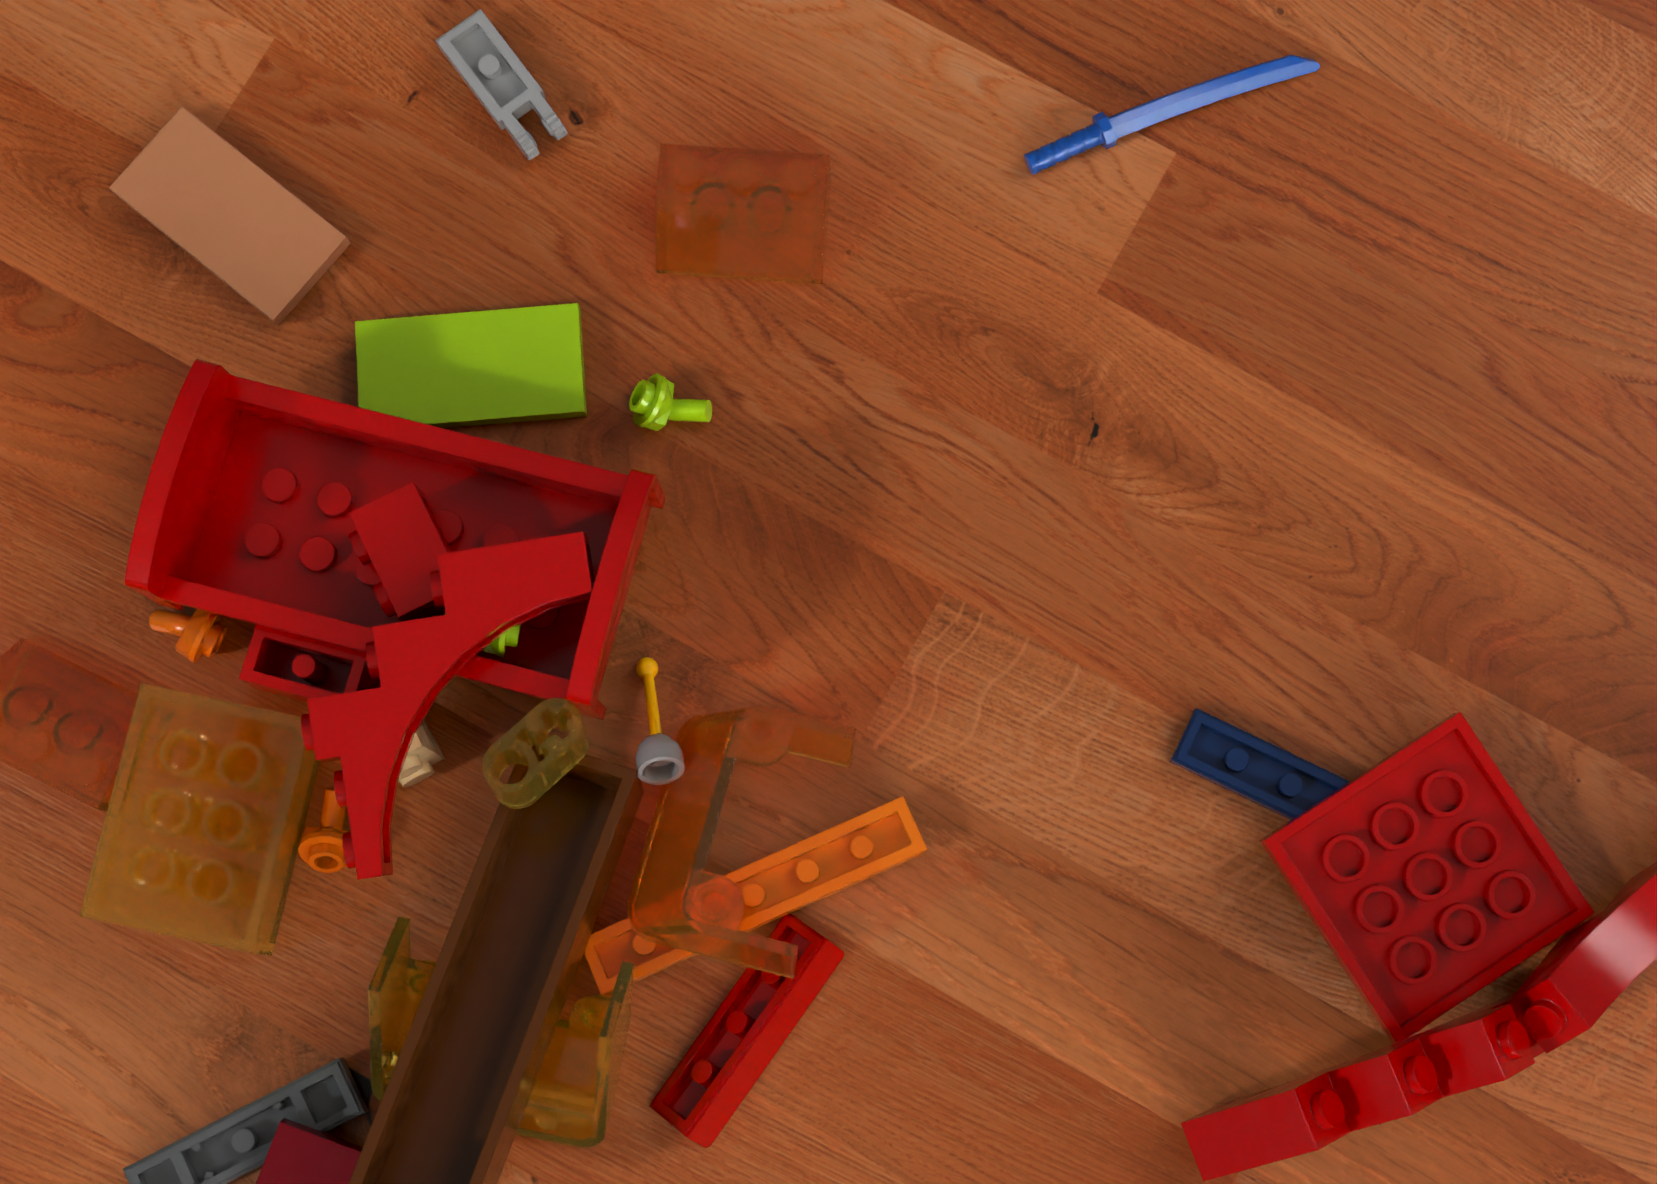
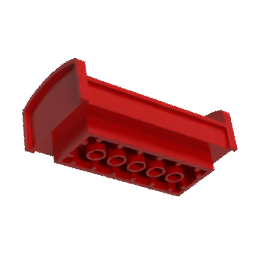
(257, 523)

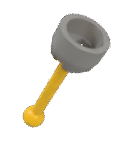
(658, 756)

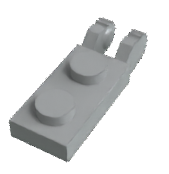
(498, 79)

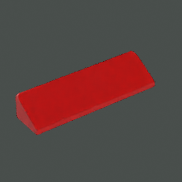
(744, 1036)

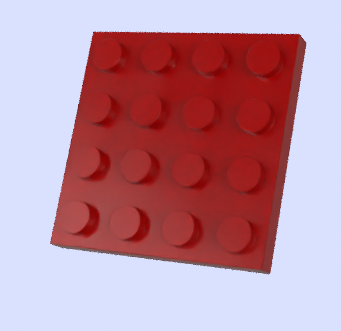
(1426, 877)

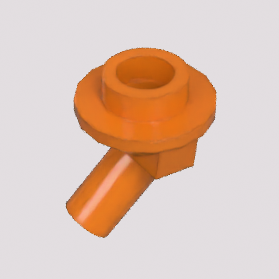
(197, 634)
(324, 842)

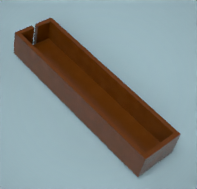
(501, 982)

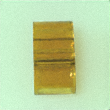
(516, 748)

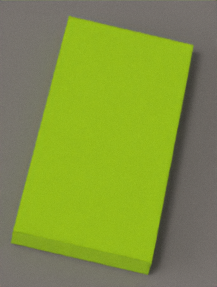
(474, 366)

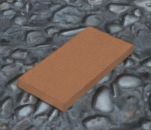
(230, 215)

